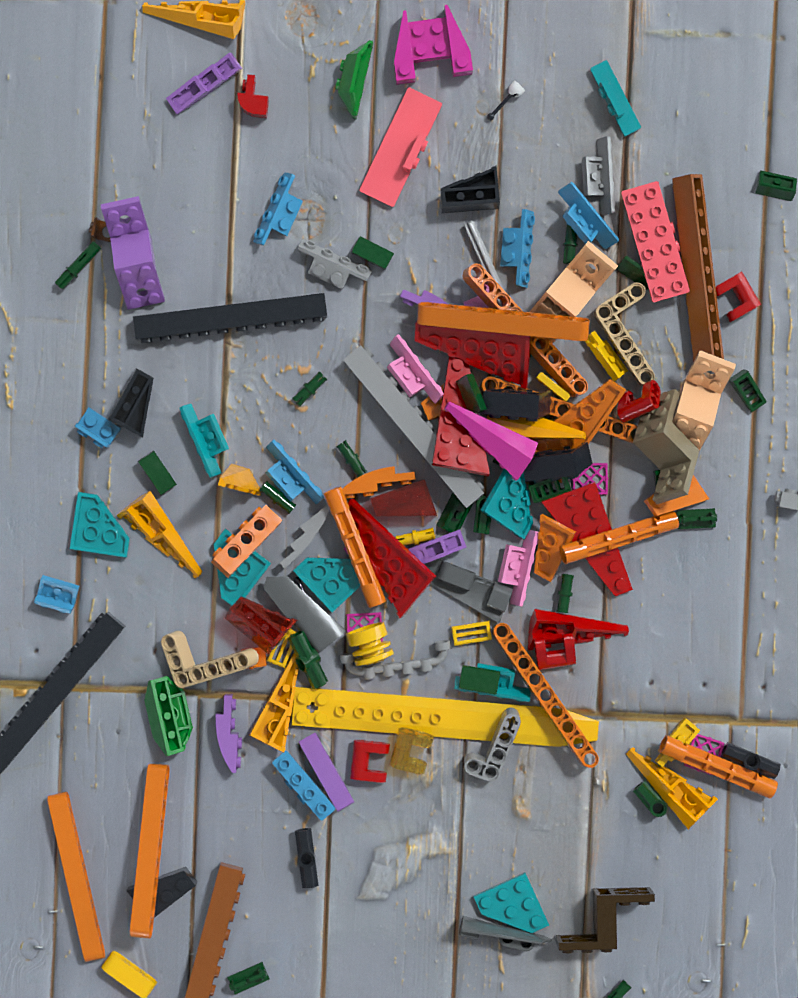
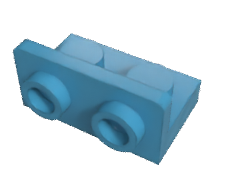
(98, 428)

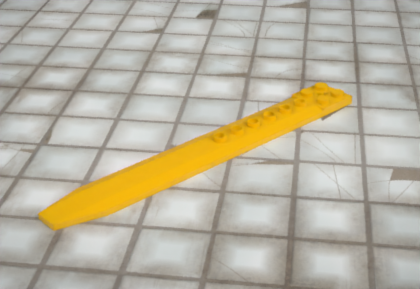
(430, 715)

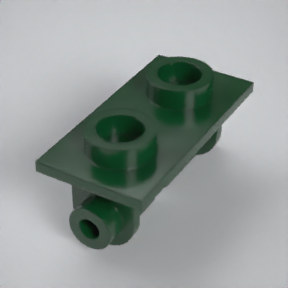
(697, 518)
(248, 978)

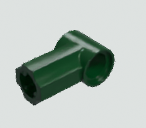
(481, 521)
(649, 798)

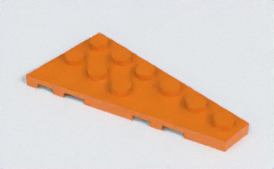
(585, 416)

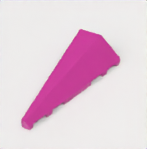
(505, 445)

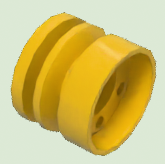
(369, 643)

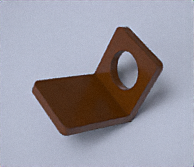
(96, 230)

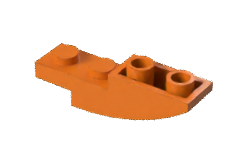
(368, 482)

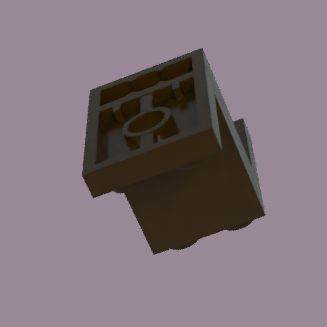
(604, 919)

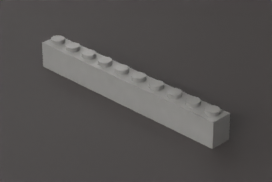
(409, 421)

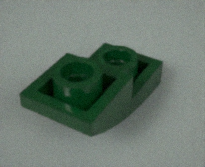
(157, 472)

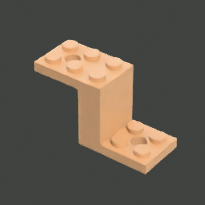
(576, 284)
(701, 396)

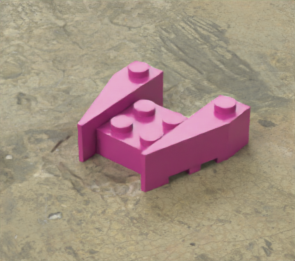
(430, 42)

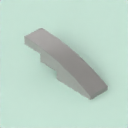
(310, 528)

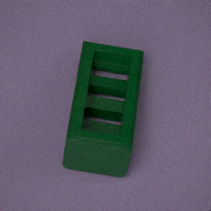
(742, 393)
(546, 495)

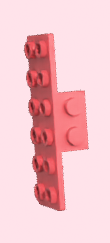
(401, 147)
(655, 241)

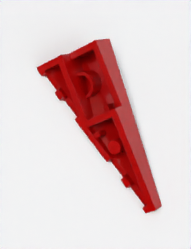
(553, 625)

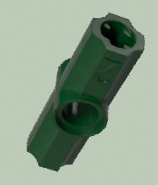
(308, 660)

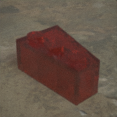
(405, 501)
(259, 624)

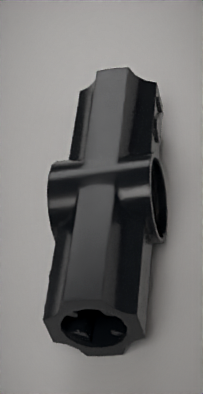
(761, 765)
(307, 869)

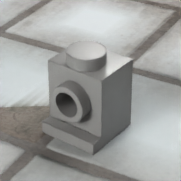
(787, 499)

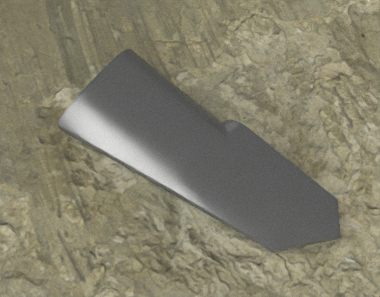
(475, 591)
(311, 618)
(473, 927)

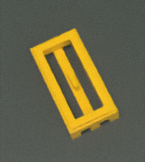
(551, 385)
(471, 625)
(276, 662)

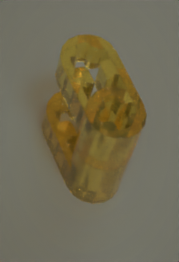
(401, 753)

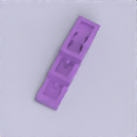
(204, 83)
(326, 772)

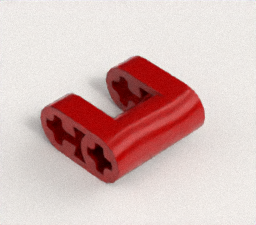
(743, 292)
(631, 408)
(555, 658)
(360, 760)

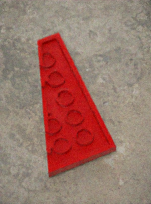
(488, 351)
(453, 444)
(585, 513)
(393, 564)

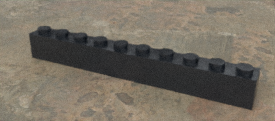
(231, 316)
(58, 687)

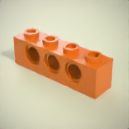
(229, 565)

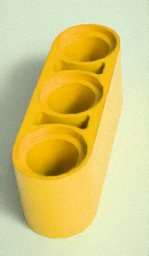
(129, 974)

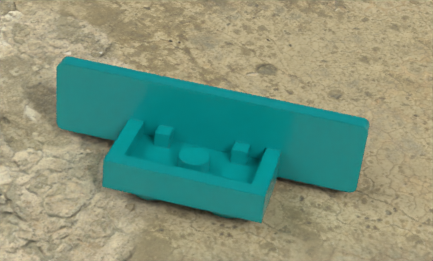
(617, 102)
(206, 436)
(505, 685)

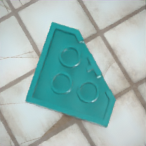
(510, 504)
(97, 528)
(245, 577)
(329, 579)
(513, 904)

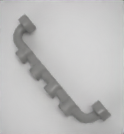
(406, 666)

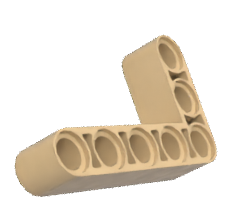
(623, 334)
(185, 671)

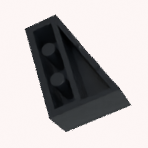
(472, 194)
(133, 403)
(516, 403)
(558, 464)
(170, 888)

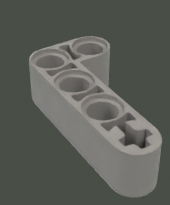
(497, 743)

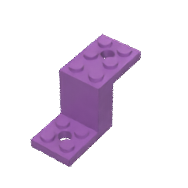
(132, 253)

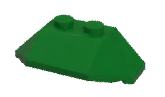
(353, 77)
(168, 715)

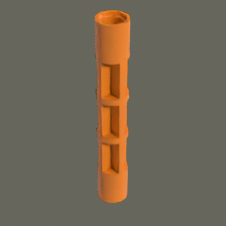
(618, 537)
(359, 558)
(718, 766)

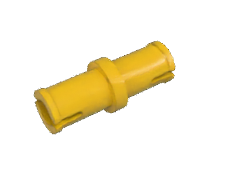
(416, 537)

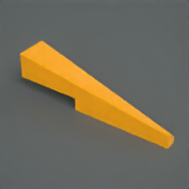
(220, 19)
(539, 429)
(240, 479)
(151, 520)
(274, 718)
(683, 799)

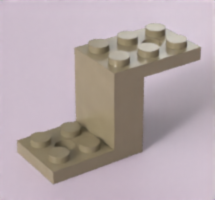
(667, 449)

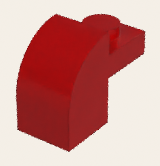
(250, 103)

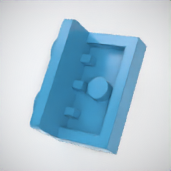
(57, 594)

